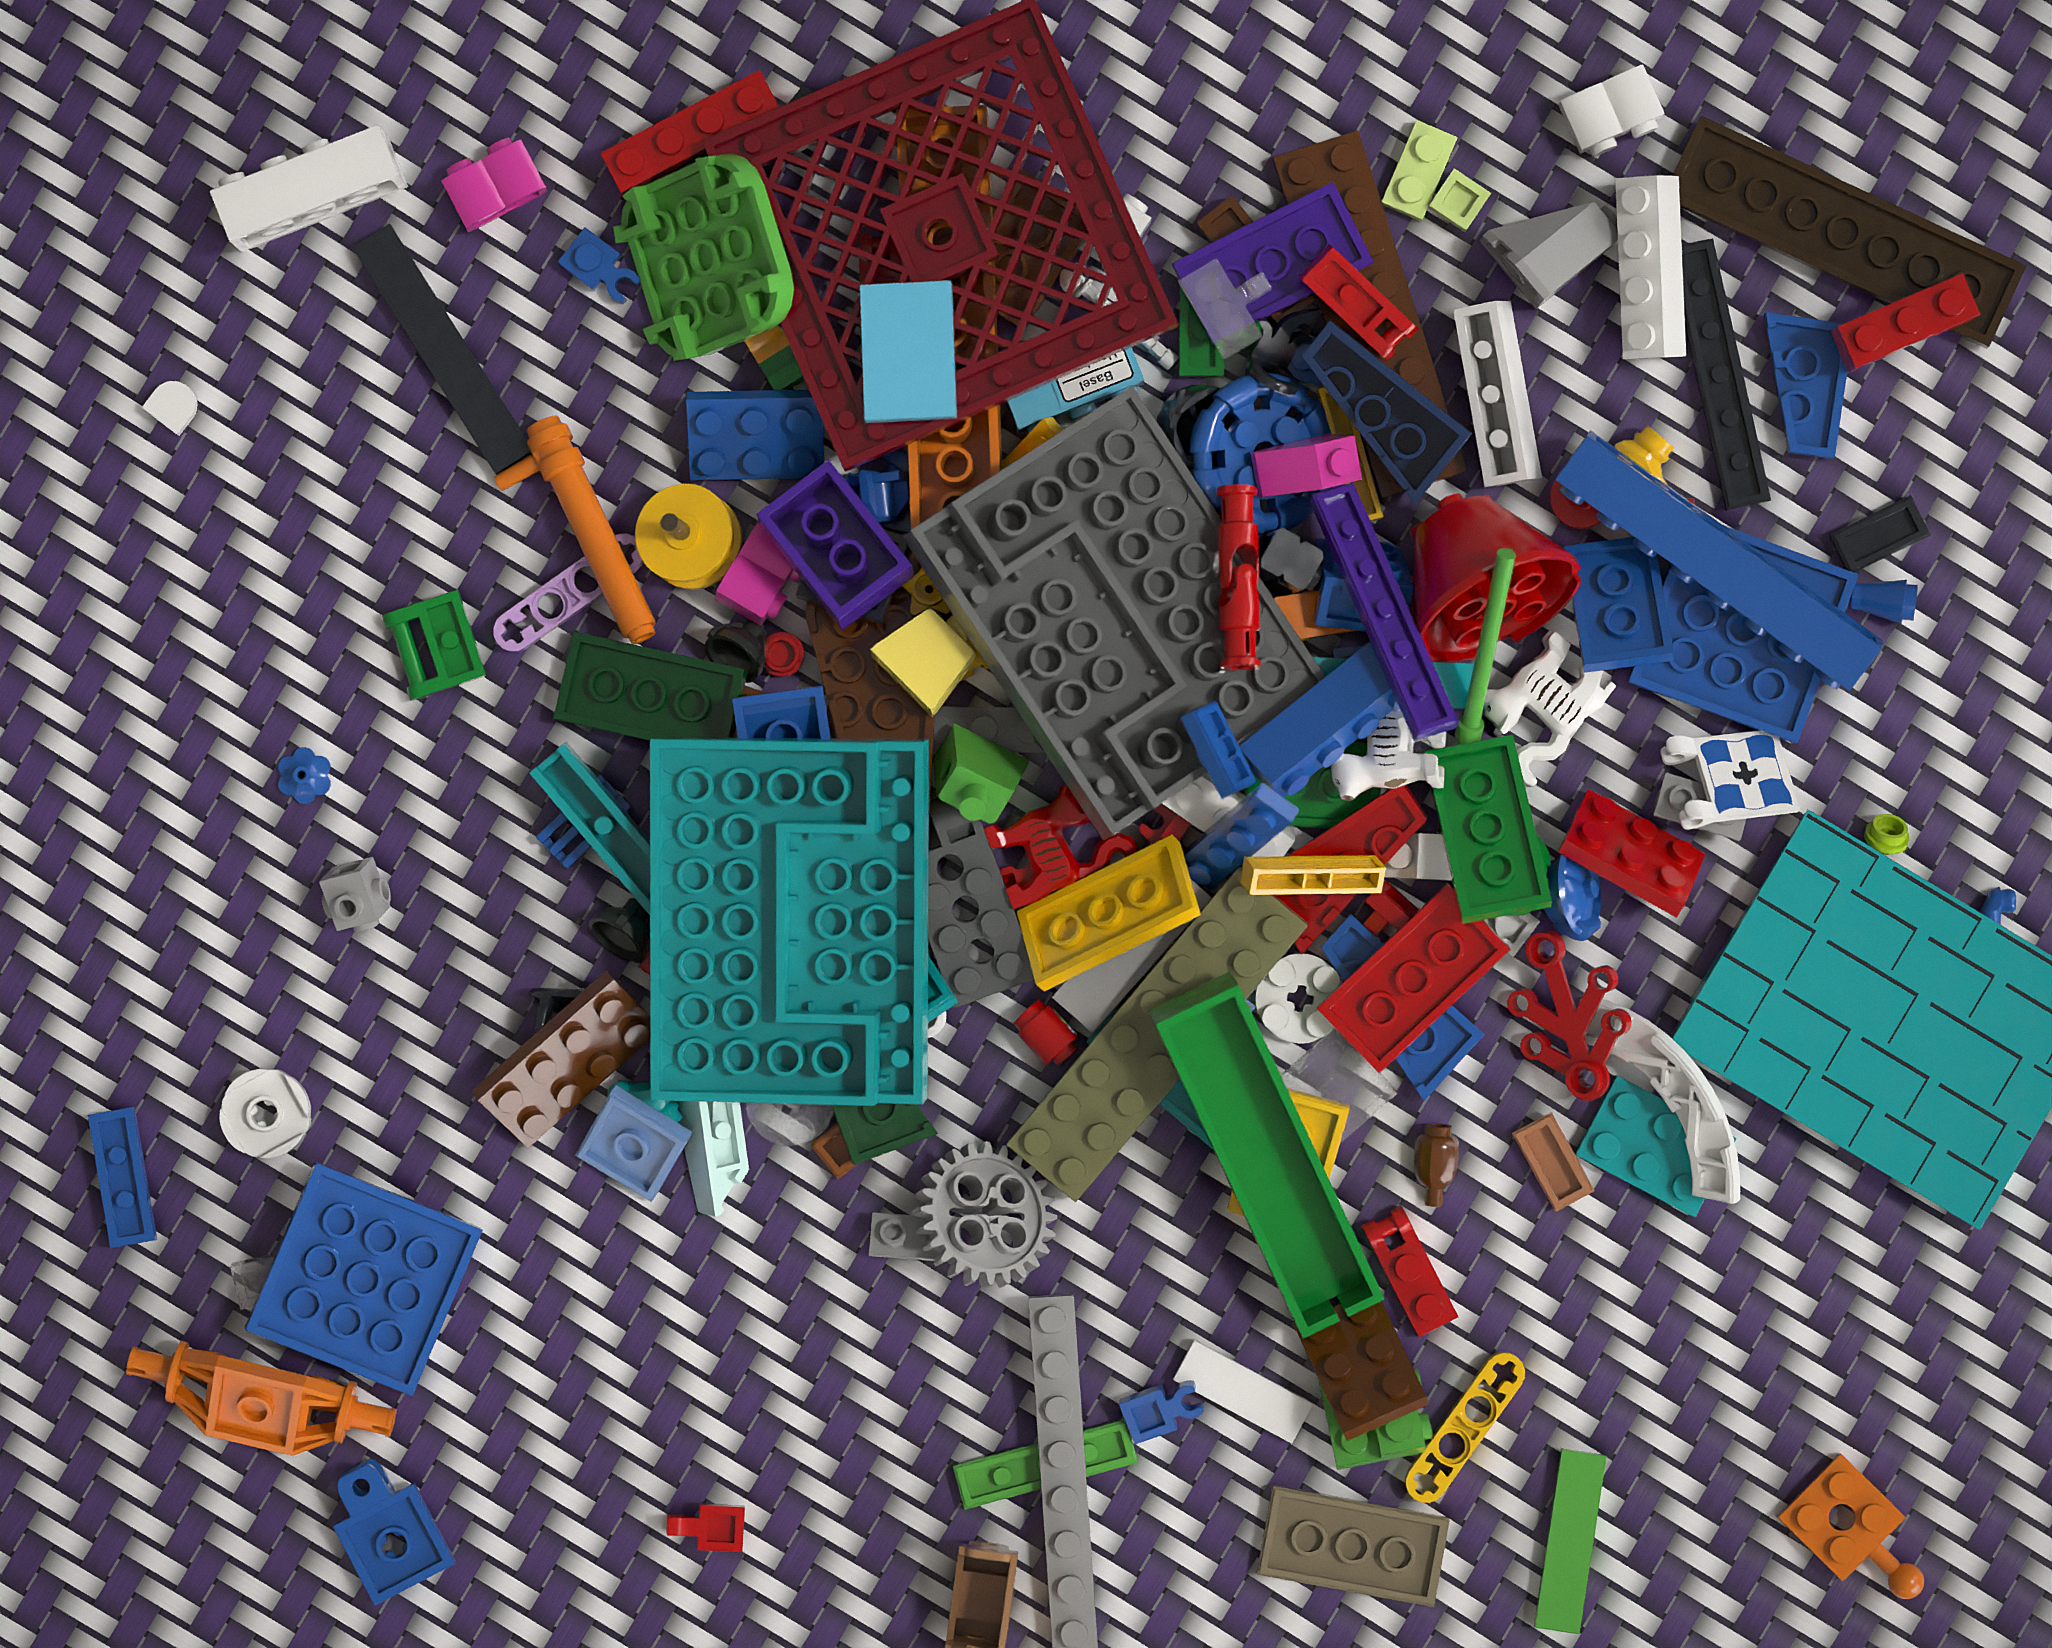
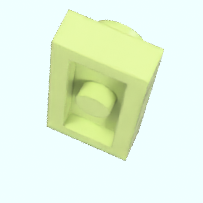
(1419, 170)

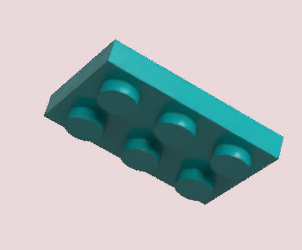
(1642, 1144)

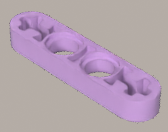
(572, 599)

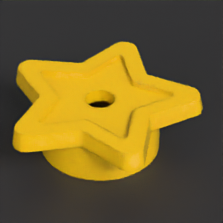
(922, 600)

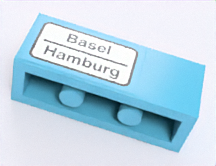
(1077, 391)

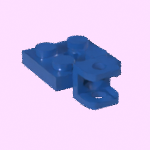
(385, 1511)

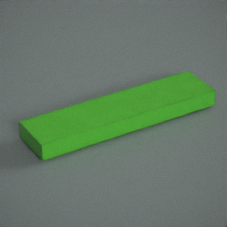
(1018, 1469)
(1570, 1541)

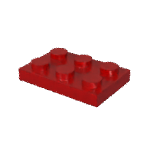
(1632, 852)

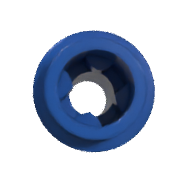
(1886, 599)

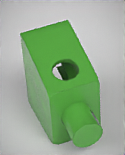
(976, 774)

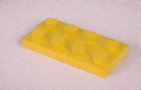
(1108, 913)

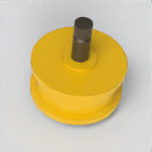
(688, 536)

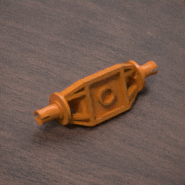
(259, 1402)

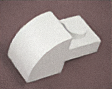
(1420, 858)

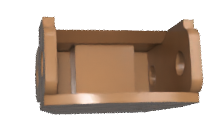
(981, 1596)

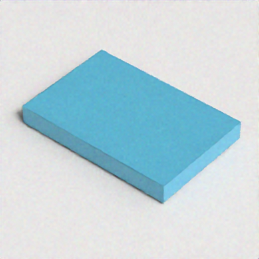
(908, 351)

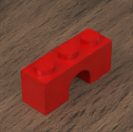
(1905, 322)

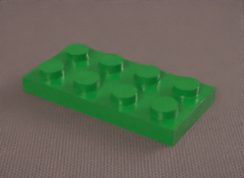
(1489, 831)

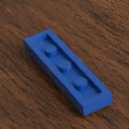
(1238, 835)

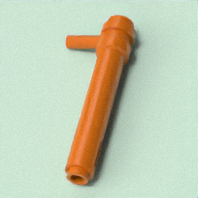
(563, 468)

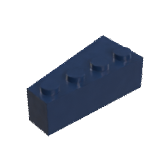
(1393, 416)

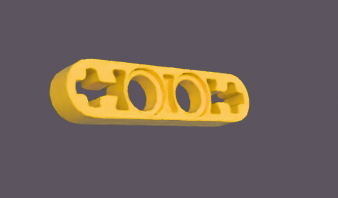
(1469, 1430)

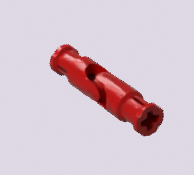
(1239, 594)

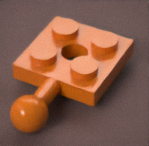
(1872, 1523)

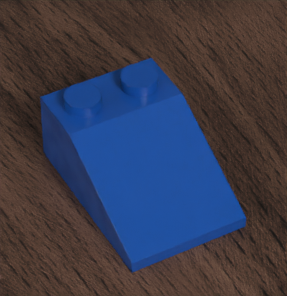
(783, 715)

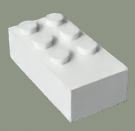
(307, 187)

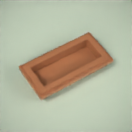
(1553, 1161)

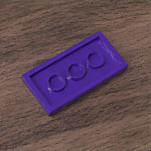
(1283, 248)

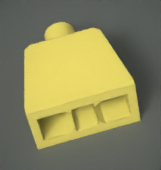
(926, 658)

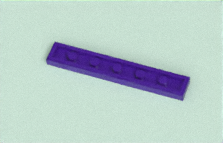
(1383, 611)

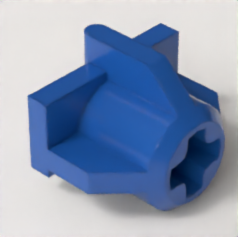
(882, 493)

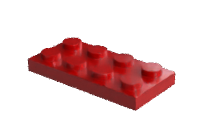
(1412, 979)

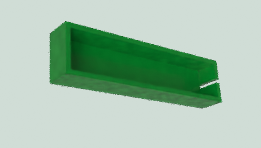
(1266, 1153)

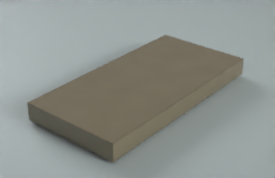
(1353, 1545)

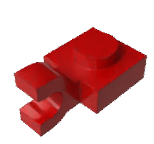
(717, 1527)

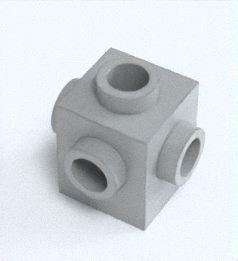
(355, 895)

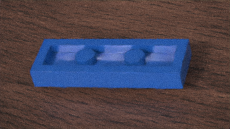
(122, 1177)

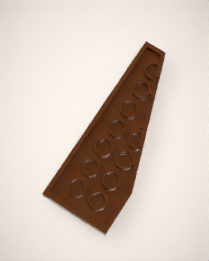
(858, 690)

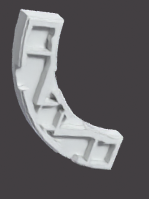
(1685, 1092)

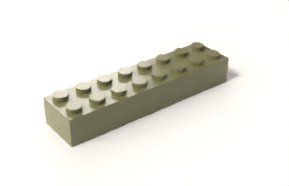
(1126, 1064)

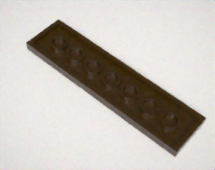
(1837, 226)

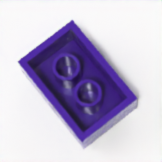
(835, 545)

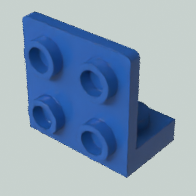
(1334, 603)

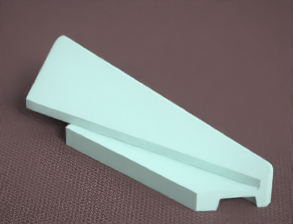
(714, 1151)

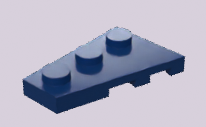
(1808, 382)

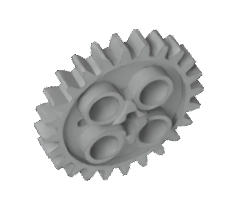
(988, 1254)

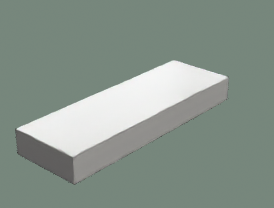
(1243, 1391)

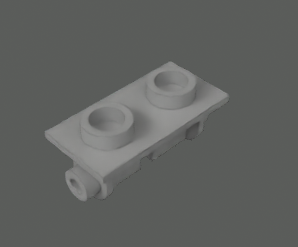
(1677, 792)
(897, 1238)

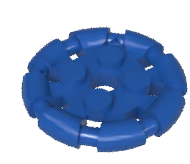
(1250, 428)

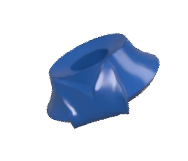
(1574, 898)

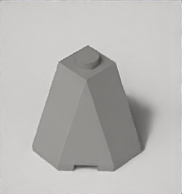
(1551, 248)

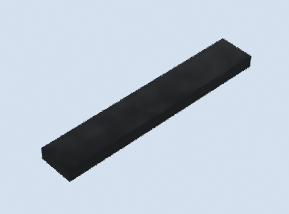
(442, 348)
(1721, 379)

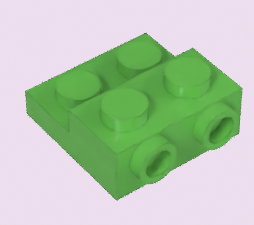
(1390, 1441)

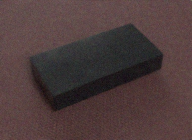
(1879, 535)

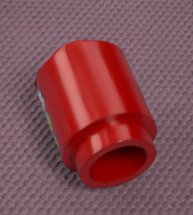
(1046, 1034)

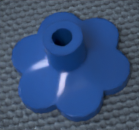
(316, 777)

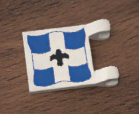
(1740, 775)

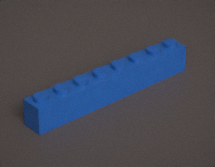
(1719, 561)

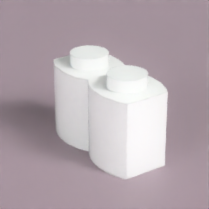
(1611, 110)

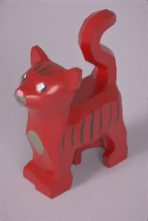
(1049, 855)

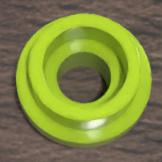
(1887, 834)

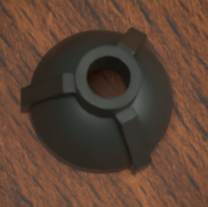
(738, 647)
(622, 930)

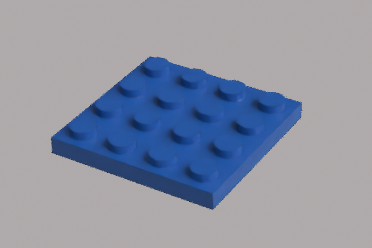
(1729, 666)
(363, 1278)

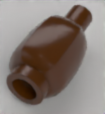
(1436, 1161)

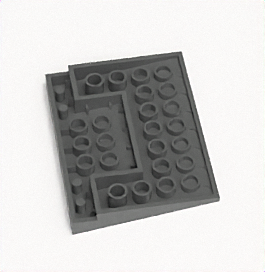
(1100, 609)

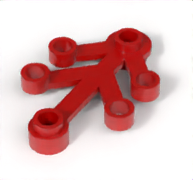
(1569, 1022)

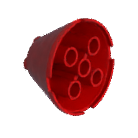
(1455, 570)

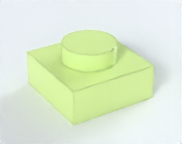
(1459, 200)

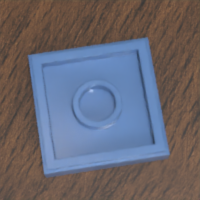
(633, 1143)

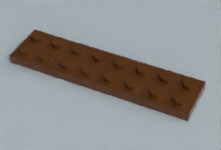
(1347, 166)

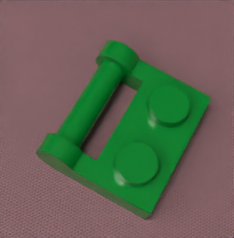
(448, 639)

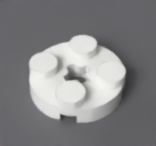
(1279, 1013)
(240, 1105)

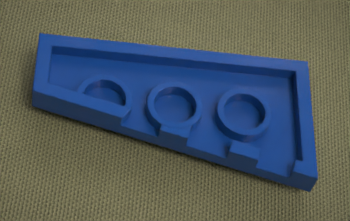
(1440, 1046)

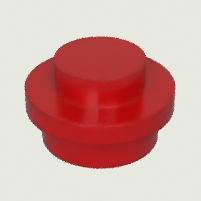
(783, 654)

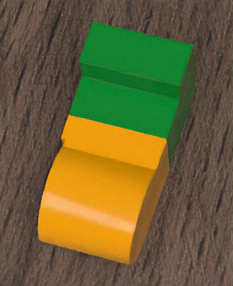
(776, 359)

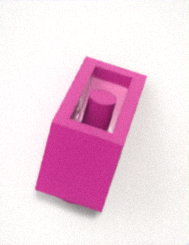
(1306, 465)

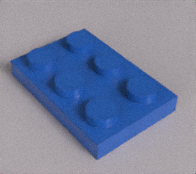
(753, 434)
(1619, 606)

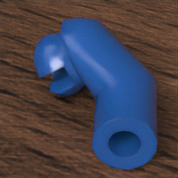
(1997, 902)

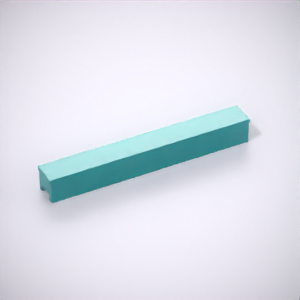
(598, 818)

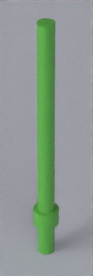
(1470, 723)

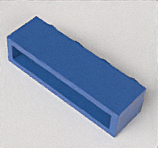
(1321, 724)

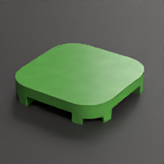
(707, 256)

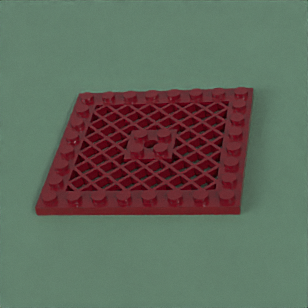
(897, 83)

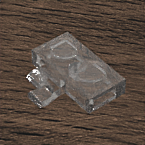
(1223, 307)

